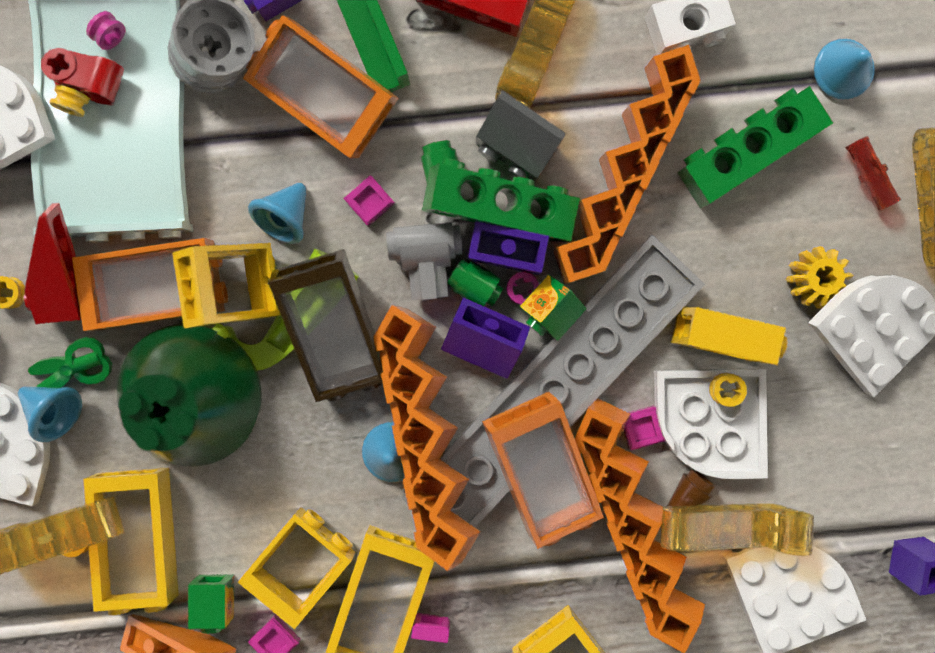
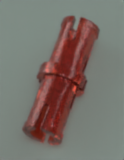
(873, 173)

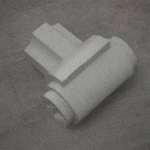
(425, 253)

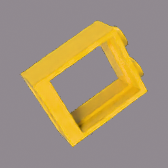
(196, 286)
(729, 335)
(278, 596)

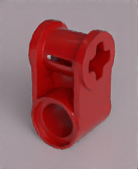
(90, 75)

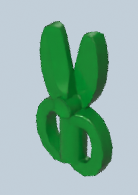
(69, 366)

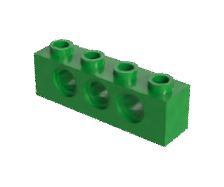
(804, 120)
(445, 199)

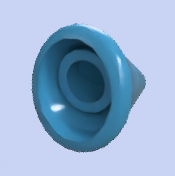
(844, 69)
(281, 213)
(50, 411)
(381, 454)

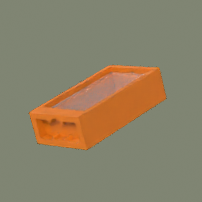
(319, 87)
(136, 285)
(543, 469)

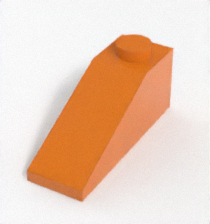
(154, 636)

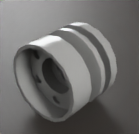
(221, 29)

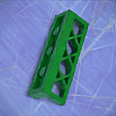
(375, 43)

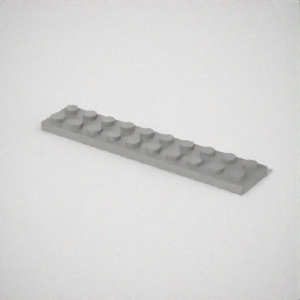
(581, 365)

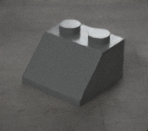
(518, 138)

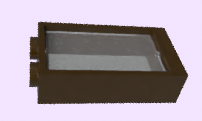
(328, 325)

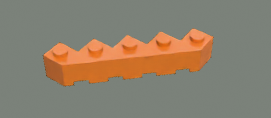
(631, 167)
(422, 438)
(634, 525)

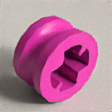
(105, 30)
(526, 277)

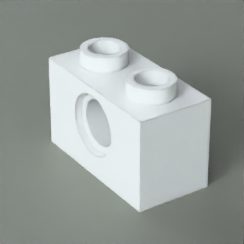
(668, 31)

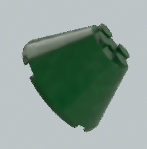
(188, 395)

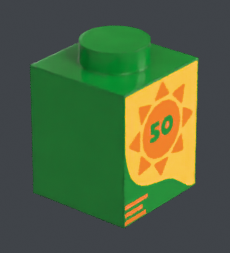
(552, 308)
(211, 602)

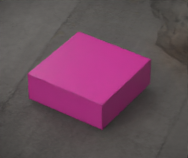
(369, 200)
(643, 428)
(431, 628)
(274, 637)

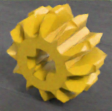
(808, 283)

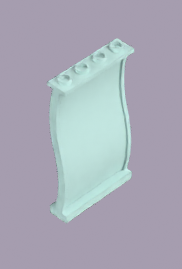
(123, 161)

